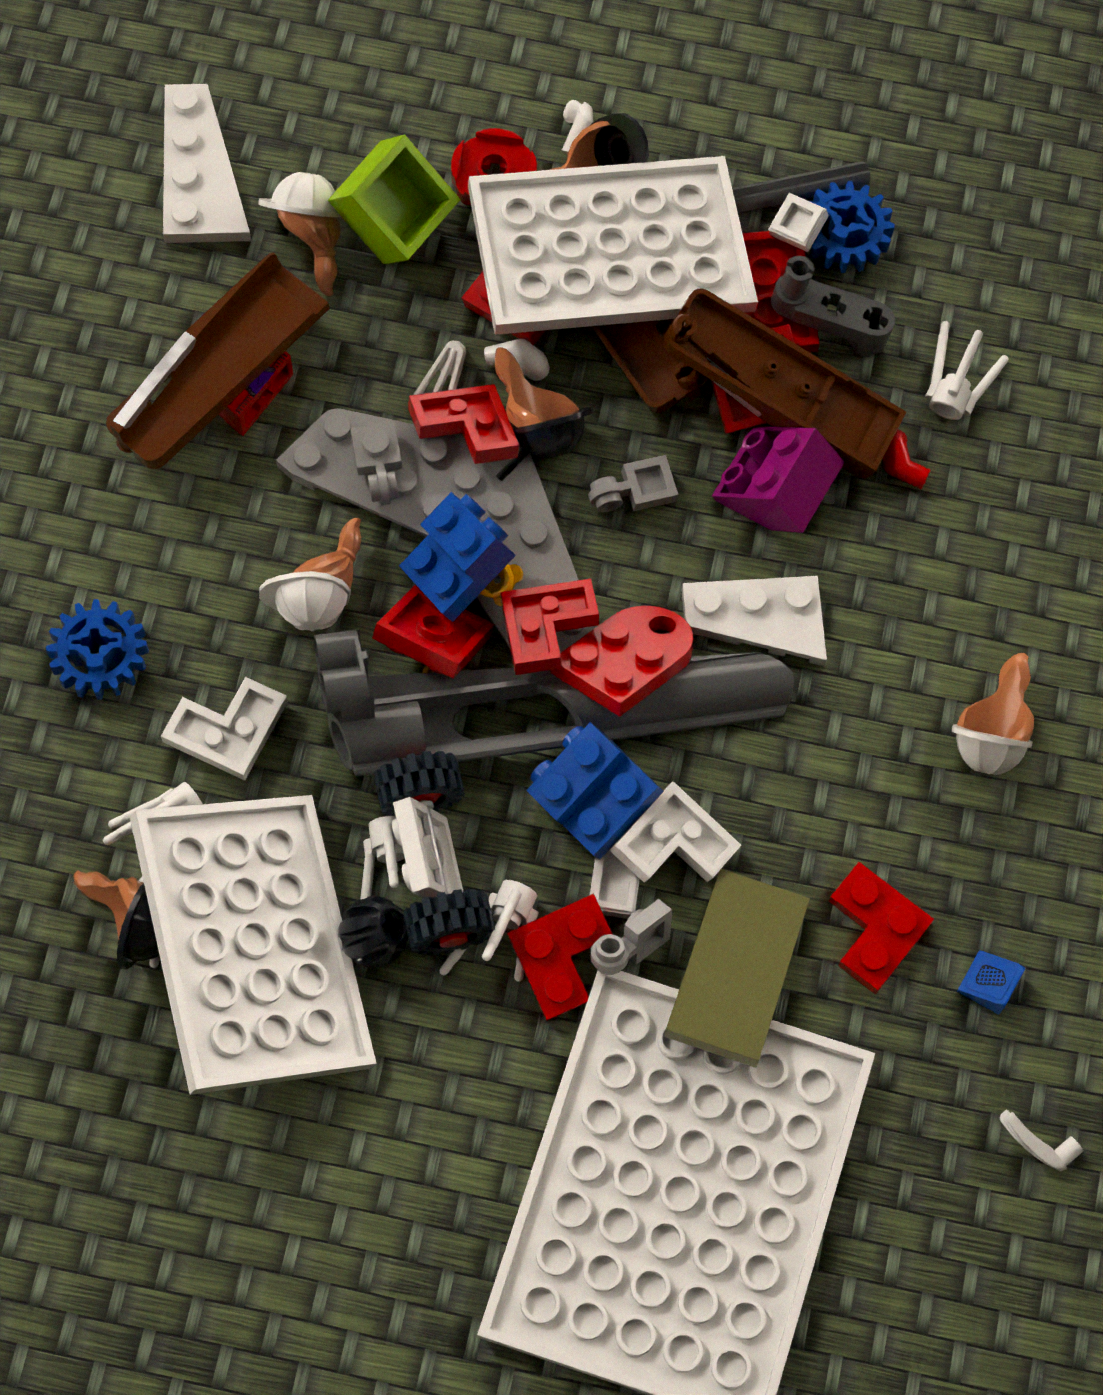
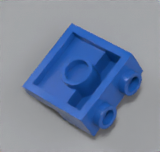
(457, 555)
(593, 789)

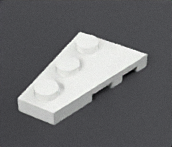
(760, 612)

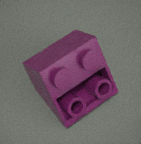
(779, 477)

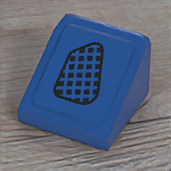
(991, 981)

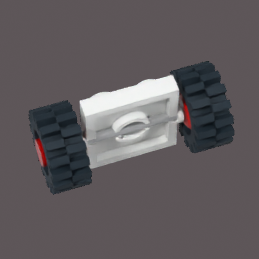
(414, 793)

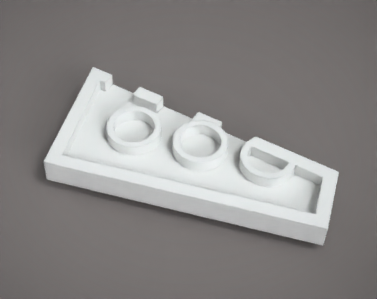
(199, 183)

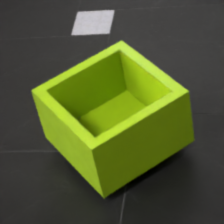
(394, 199)

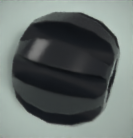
(373, 931)

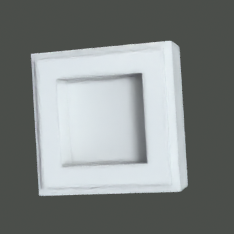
(798, 222)

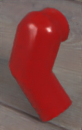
(898, 463)

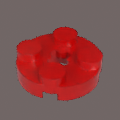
(489, 147)

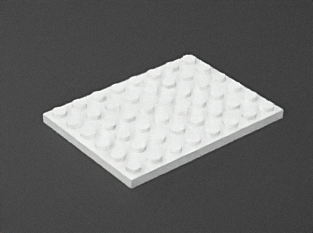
(676, 1201)

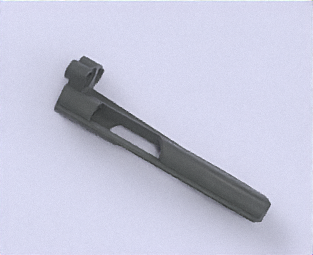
(413, 713)

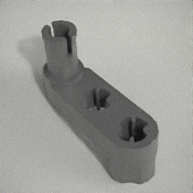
(857, 318)

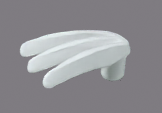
(449, 363)
(1055, 1158)

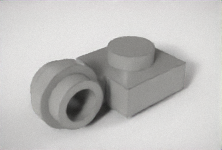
(376, 452)
(645, 481)
(643, 934)

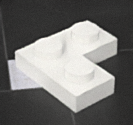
(228, 740)
(679, 826)

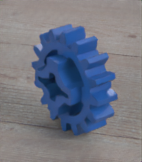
(854, 229)
(79, 640)

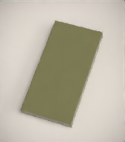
(737, 968)

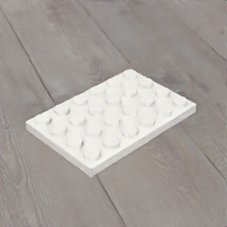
(608, 243)
(251, 943)

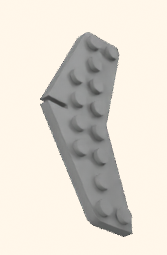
(429, 472)

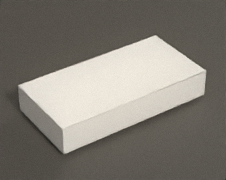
(614, 886)

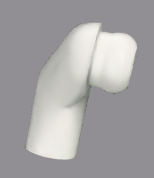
(581, 116)
(531, 359)

